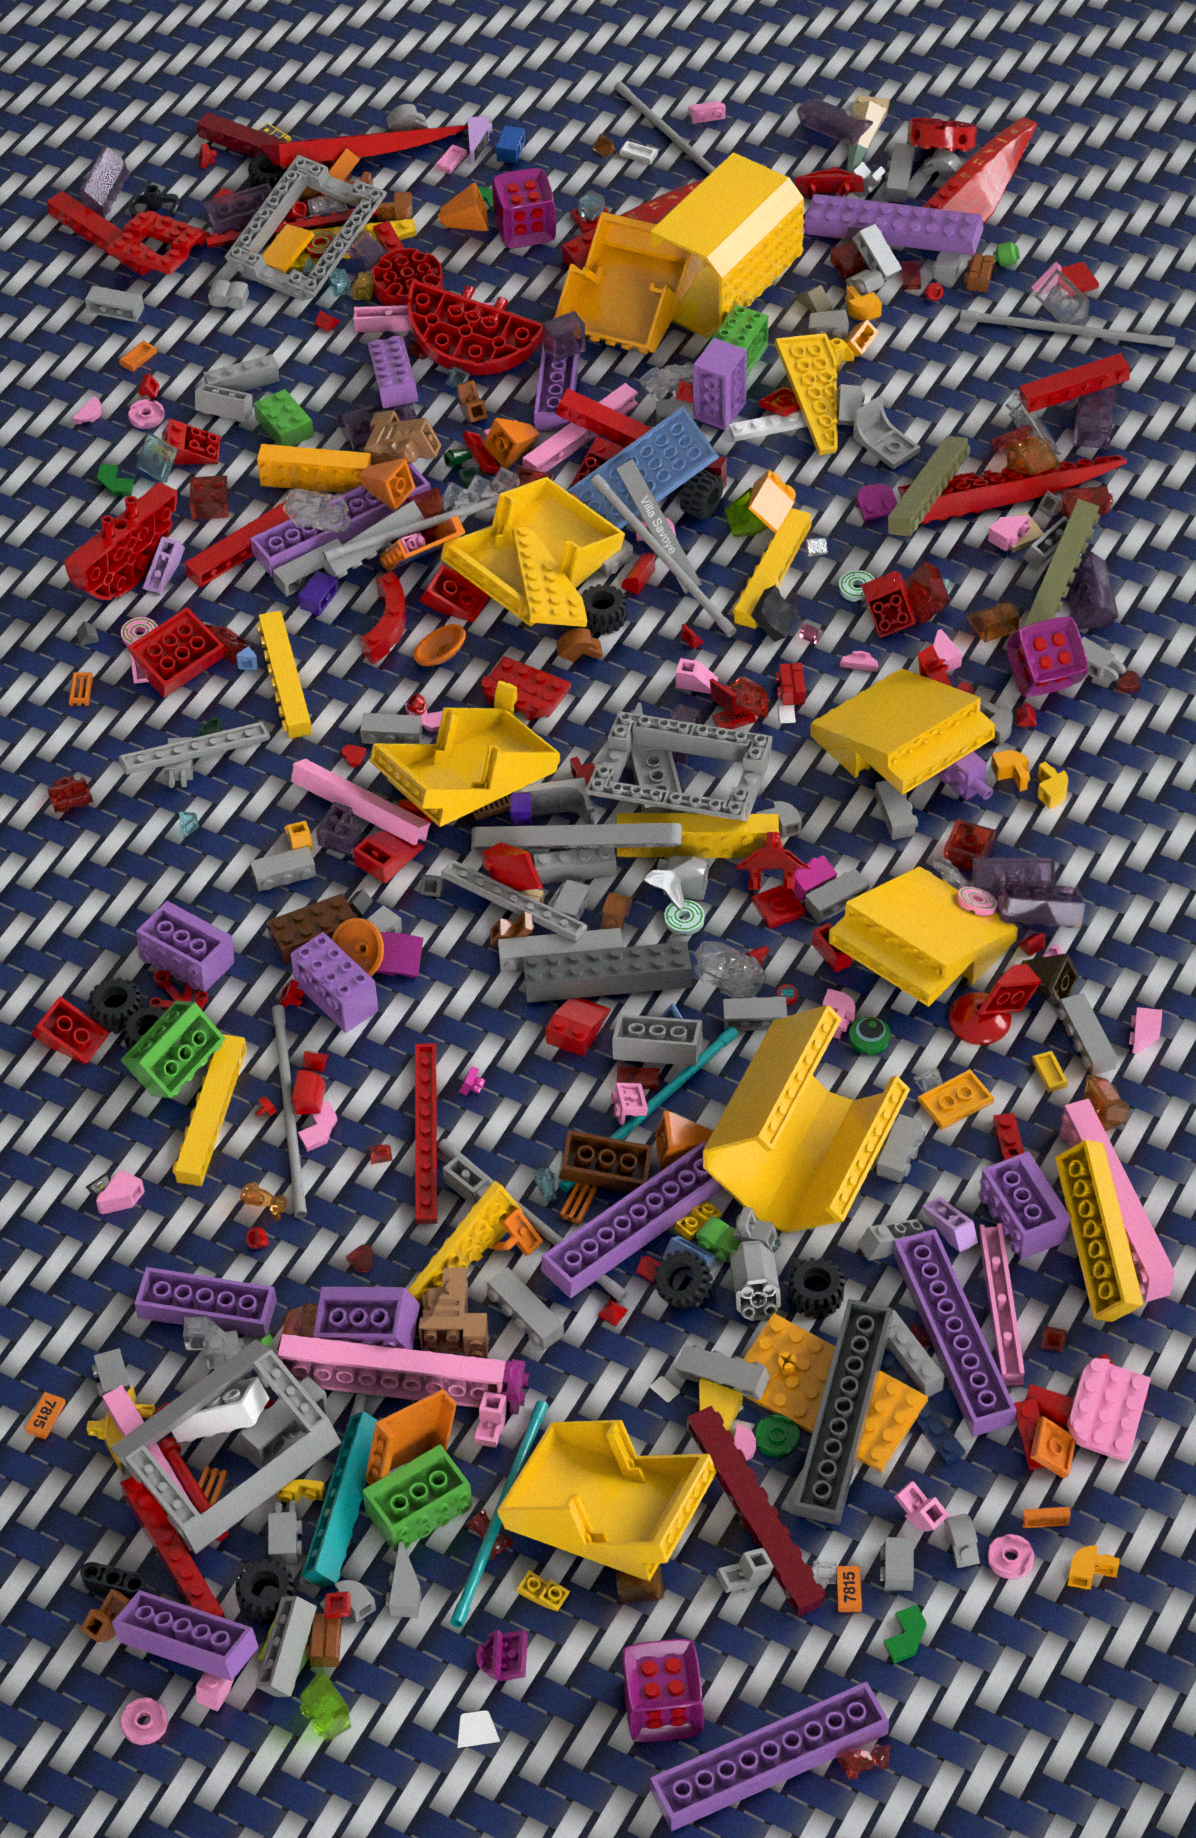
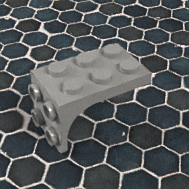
(880, 436)
(561, 797)

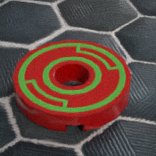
(321, 237)

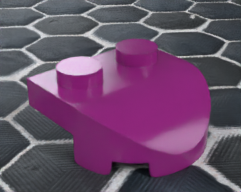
(875, 501)
(514, 1380)
(503, 1655)

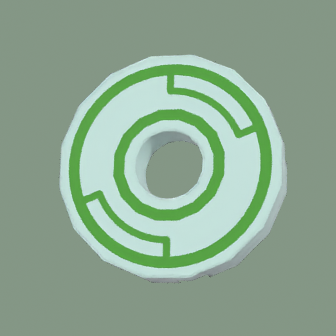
(851, 579)
(689, 926)

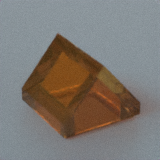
(604, 145)

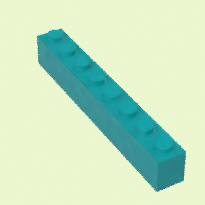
(341, 1503)

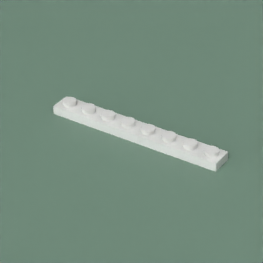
(770, 425)

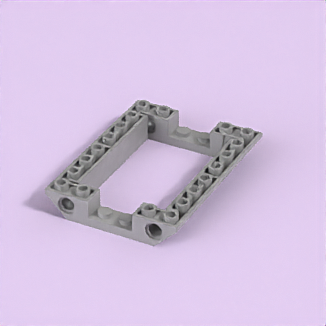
(302, 174)
(688, 738)
(203, 1529)

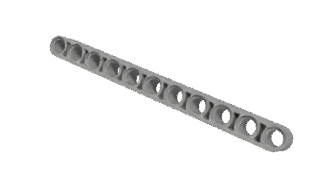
(579, 836)

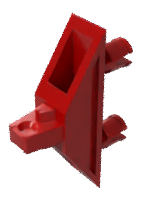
(829, 181)
(933, 667)
(771, 858)

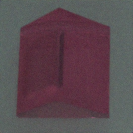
(810, 633)

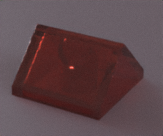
(232, 642)

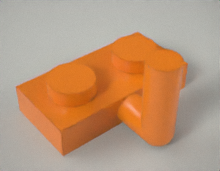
(521, 1233)

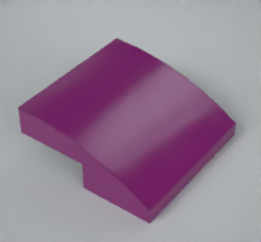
(401, 954)

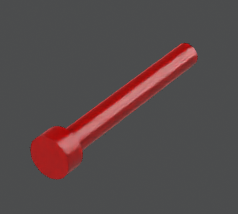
(171, 1452)

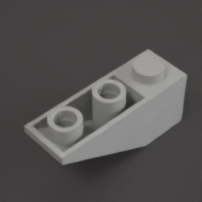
(879, 1239)
(405, 1593)

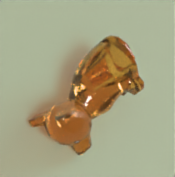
(256, 1196)

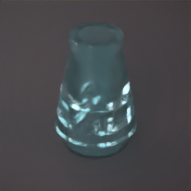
(545, 1182)

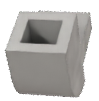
(405, 116)
(944, 162)
(870, 179)
(1001, 718)
(789, 818)
(751, 1229)
(963, 1538)
(748, 1573)
(361, 1600)

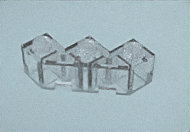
(660, 381)
(480, 489)
(205, 1335)

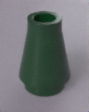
(457, 456)

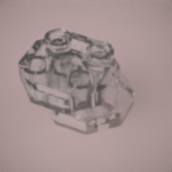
(317, 510)
(729, 969)

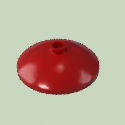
(973, 1027)

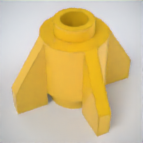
(841, 351)

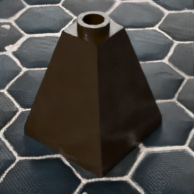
(1056, 976)

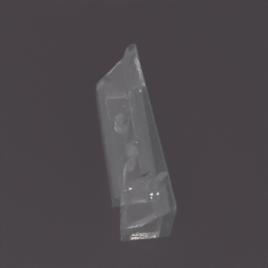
(1022, 418)

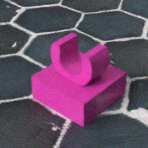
(472, 1082)

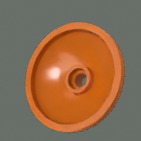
(440, 645)
(353, 936)

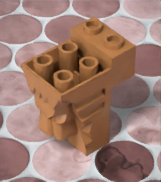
(400, 439)
(446, 1319)

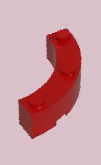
(391, 626)

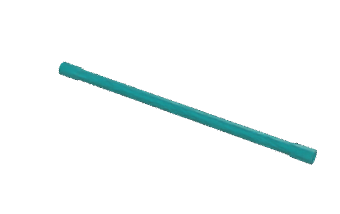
(721, 1042)
(463, 1606)

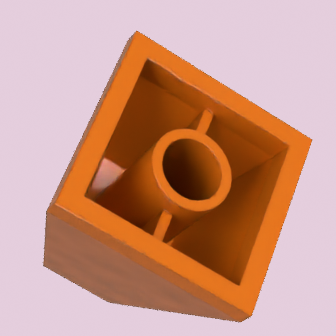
(465, 211)
(510, 440)
(388, 482)
(677, 1137)

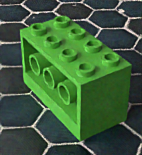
(746, 330)
(173, 1049)
(417, 1498)

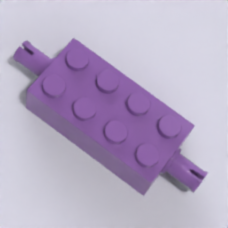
(967, 777)

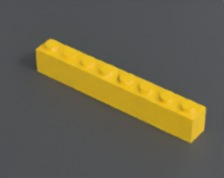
(773, 564)
(284, 674)
(209, 1111)

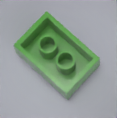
(283, 419)

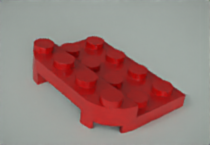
(536, 690)

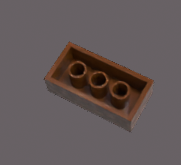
(302, 925)
(604, 1161)

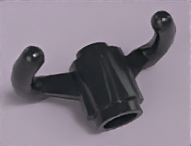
(154, 200)

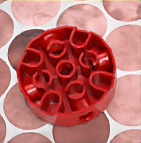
(941, 134)
(398, 269)

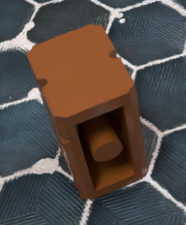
(979, 273)
(324, 1641)

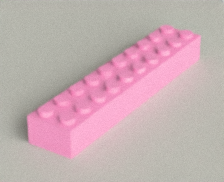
(1148, 1256)
(390, 1370)

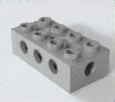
(652, 762)

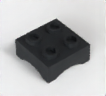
(774, 613)

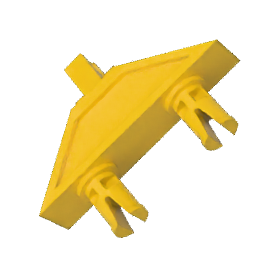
(107, 1430)

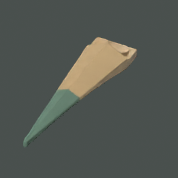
(872, 109)

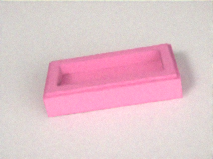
(451, 159)

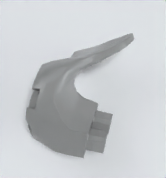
(680, 878)

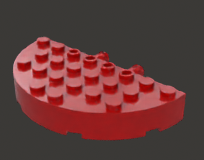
(468, 332)
(125, 546)

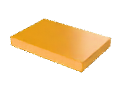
(287, 247)
(955, 1099)

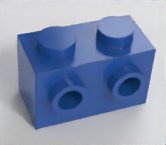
(510, 144)

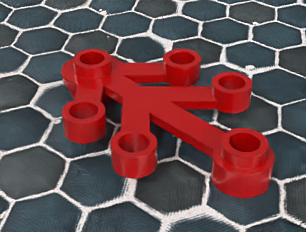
(173, 993)

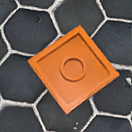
(1053, 1447)

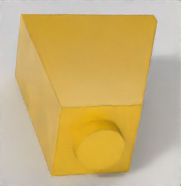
(722, 1399)

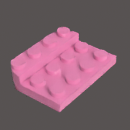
(1107, 1408)

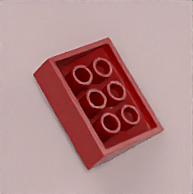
(176, 651)

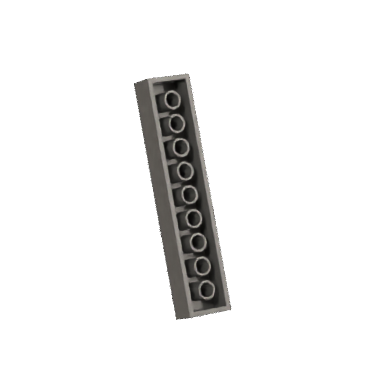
(843, 1412)

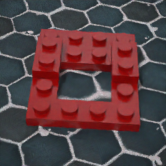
(165, 229)

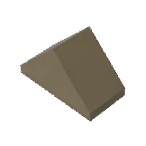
(815, 300)

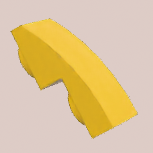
(505, 696)
(691, 1224)
(309, 1489)
(542, 1592)

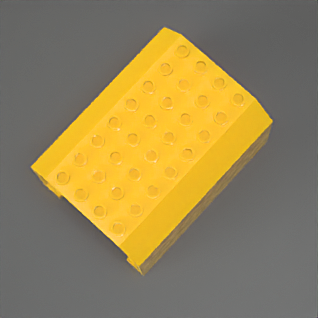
(745, 233)
(789, 1140)

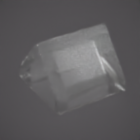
(816, 546)
(928, 1080)
(825, 1571)

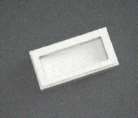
(638, 152)

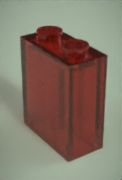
(926, 592)

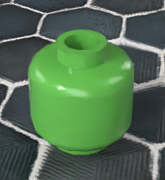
(1006, 254)

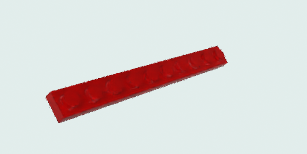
(315, 222)
(425, 1134)

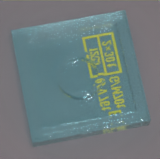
(156, 457)

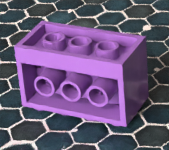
(719, 384)
(185, 946)
(334, 982)
(1024, 1205)
(367, 1316)

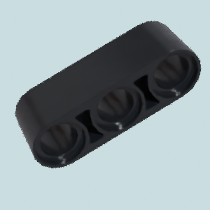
(107, 1574)

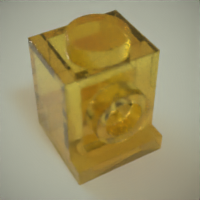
(363, 287)

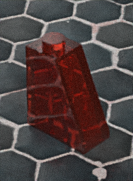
(847, 260)
(1095, 495)
(429, 504)

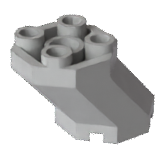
(755, 1280)

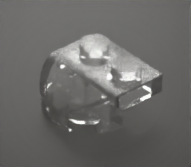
(949, 873)

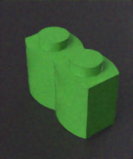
(717, 1239)

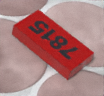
(730, 721)

